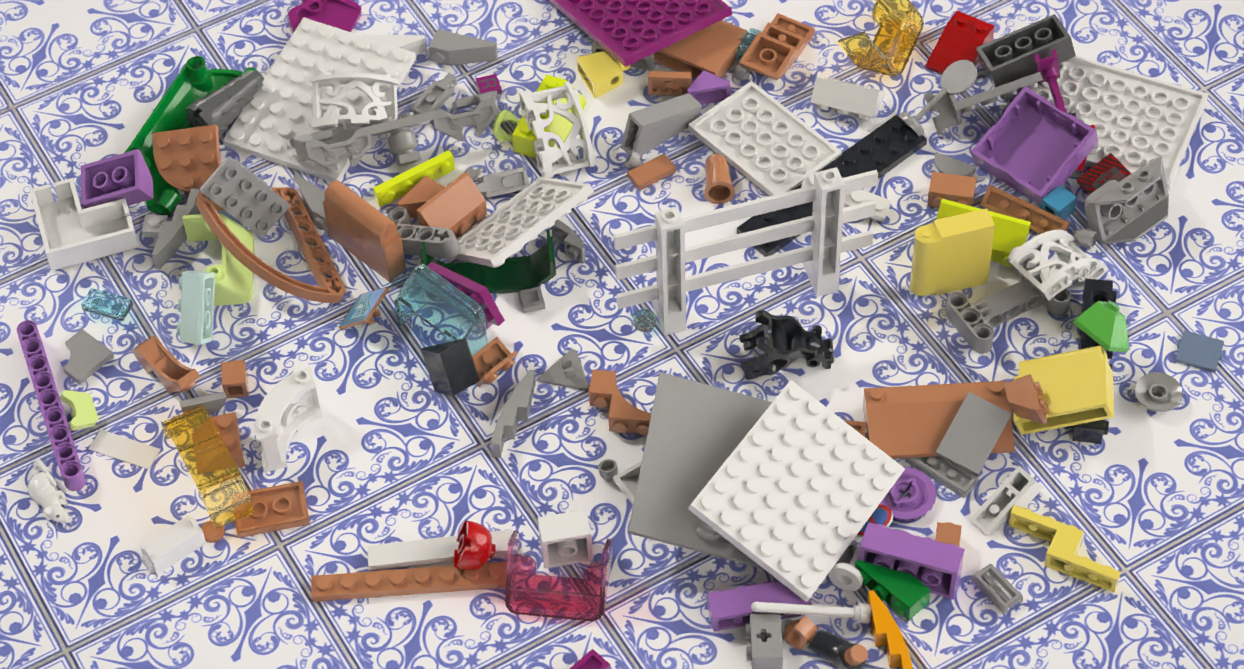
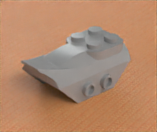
(1129, 207)

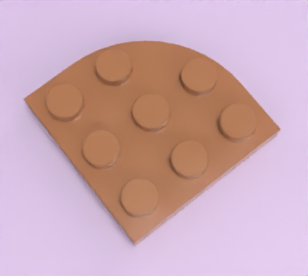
(187, 155)

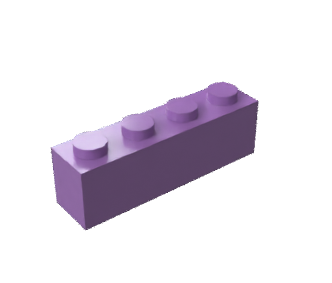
(733, 607)

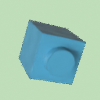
(1059, 202)

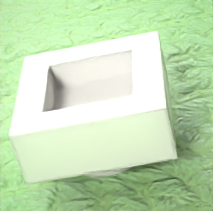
(152, 225)

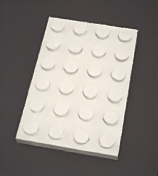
(763, 140)
(520, 220)

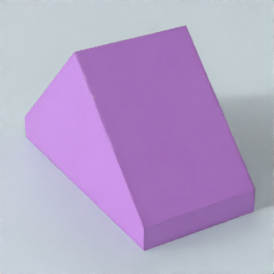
(709, 88)

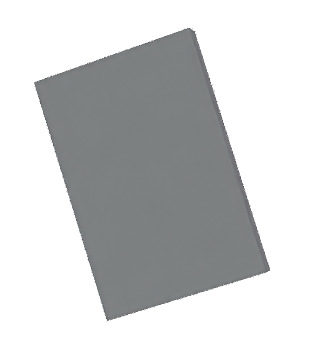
(973, 434)

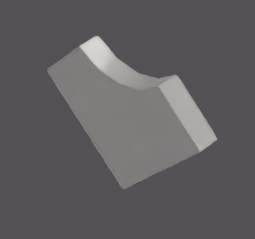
(86, 356)

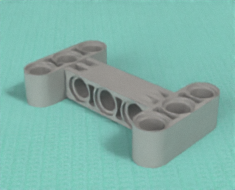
(977, 320)

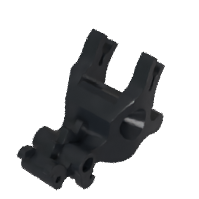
(784, 342)

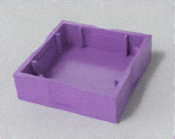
(1034, 146)

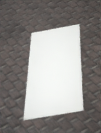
(124, 449)

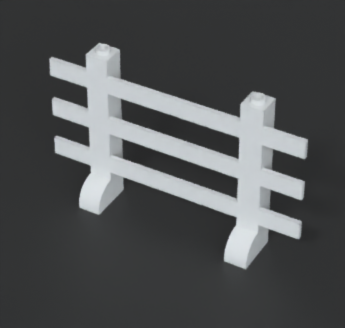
(819, 260)

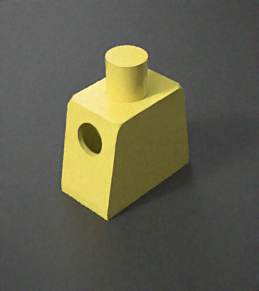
(600, 72)

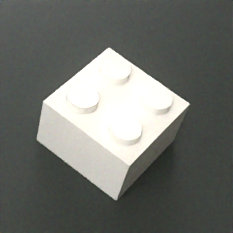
(565, 538)

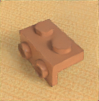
(491, 360)

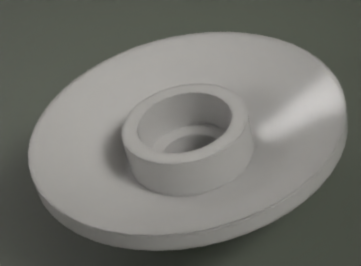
(1161, 385)

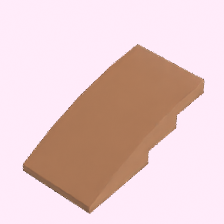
(777, 46)

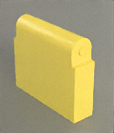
(952, 253)
(1074, 387)

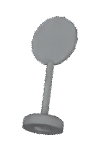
(954, 80)

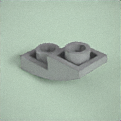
(572, 243)

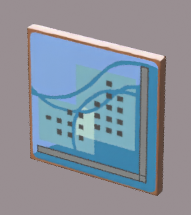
(364, 308)

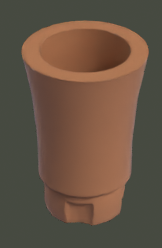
(718, 180)

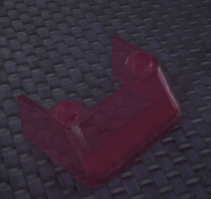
(555, 595)

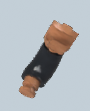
(829, 646)

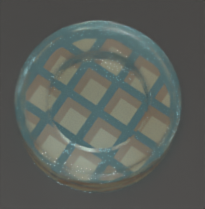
(644, 320)

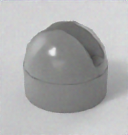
(740, 72)
(633, 160)
(608, 469)

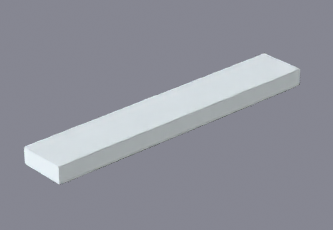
(425, 551)

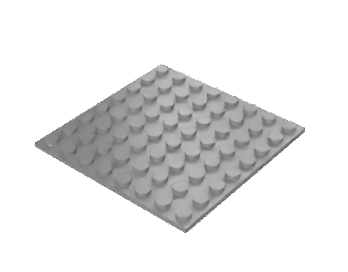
(686, 444)

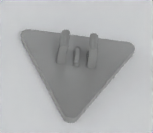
(566, 372)

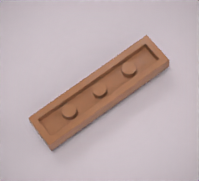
(1012, 206)

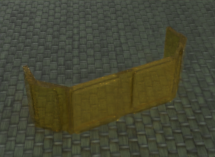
(209, 465)

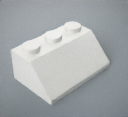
(847, 97)

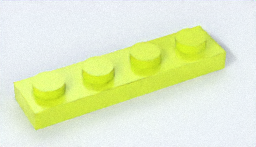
(403, 183)

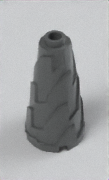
(225, 103)

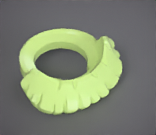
(498, 132)

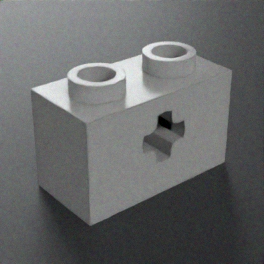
(765, 641)

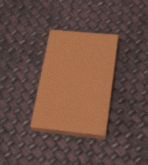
(275, 510)

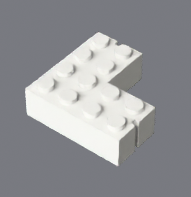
(80, 234)

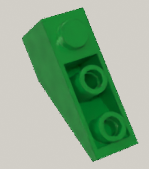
(896, 588)

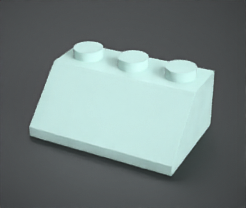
(196, 307)

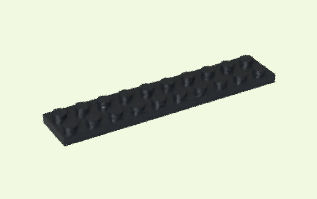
(877, 151)

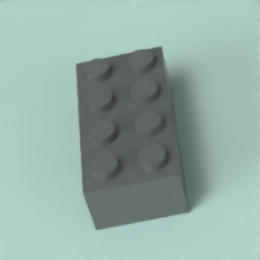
(1013, 54)

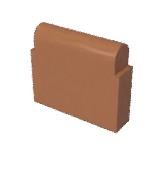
(706, 50)
(363, 231)

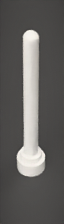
(859, 613)

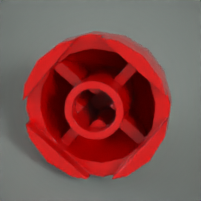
(474, 546)

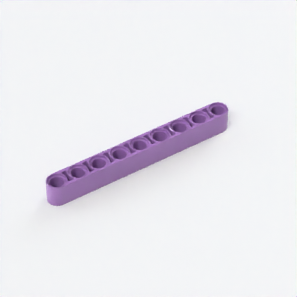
(51, 406)

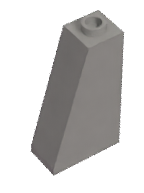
(659, 123)

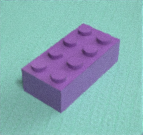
(929, 561)

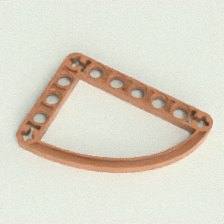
(319, 293)

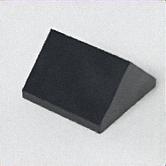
(450, 366)

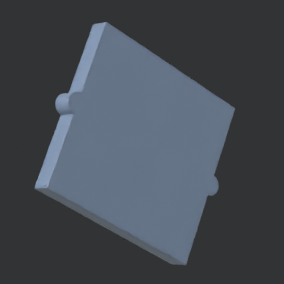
(1199, 351)

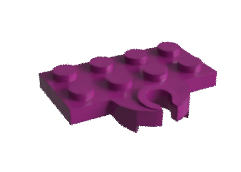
(475, 291)

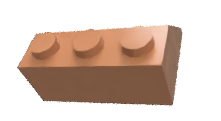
(454, 207)

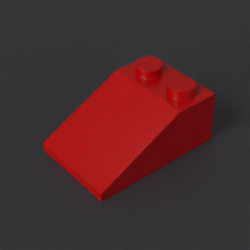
(959, 41)

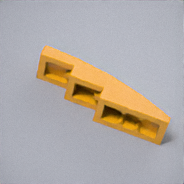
(888, 634)

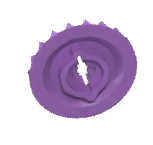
(920, 498)

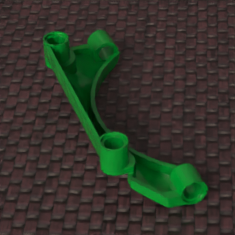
(191, 84)

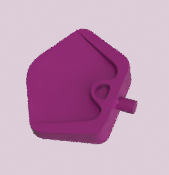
(335, 13)

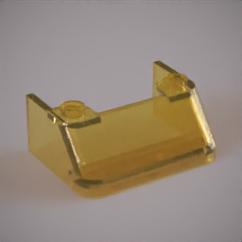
(894, 41)

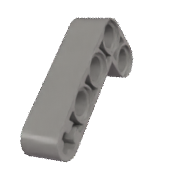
(438, 241)

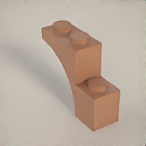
(168, 369)
(622, 415)

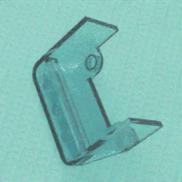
(441, 307)

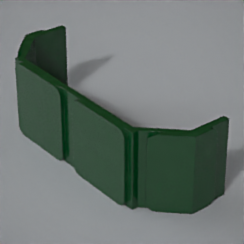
(512, 275)

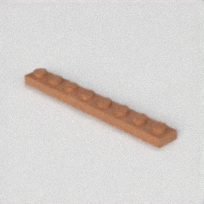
(406, 582)

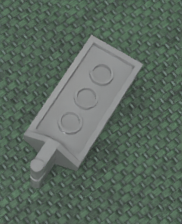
(951, 109)

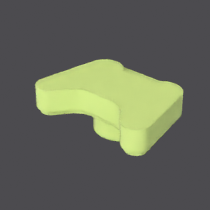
(82, 407)

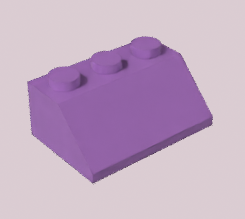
(116, 179)

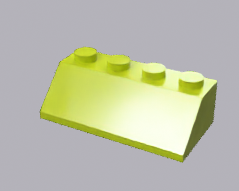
(524, 138)
(1008, 231)

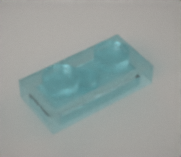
(107, 304)

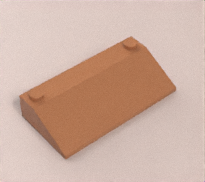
(916, 418)

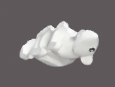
(45, 493)

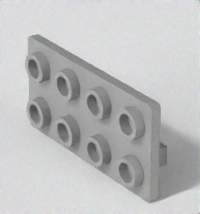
(245, 196)

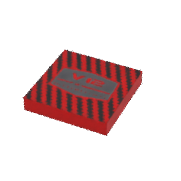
(1105, 170)

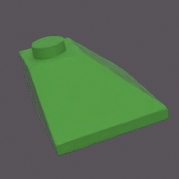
(1105, 326)

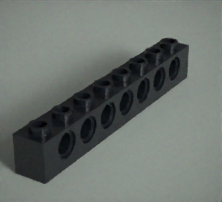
(1093, 291)

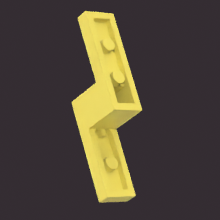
(1064, 548)

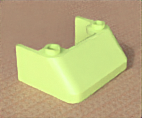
(232, 279)

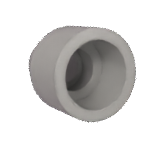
(1085, 238)

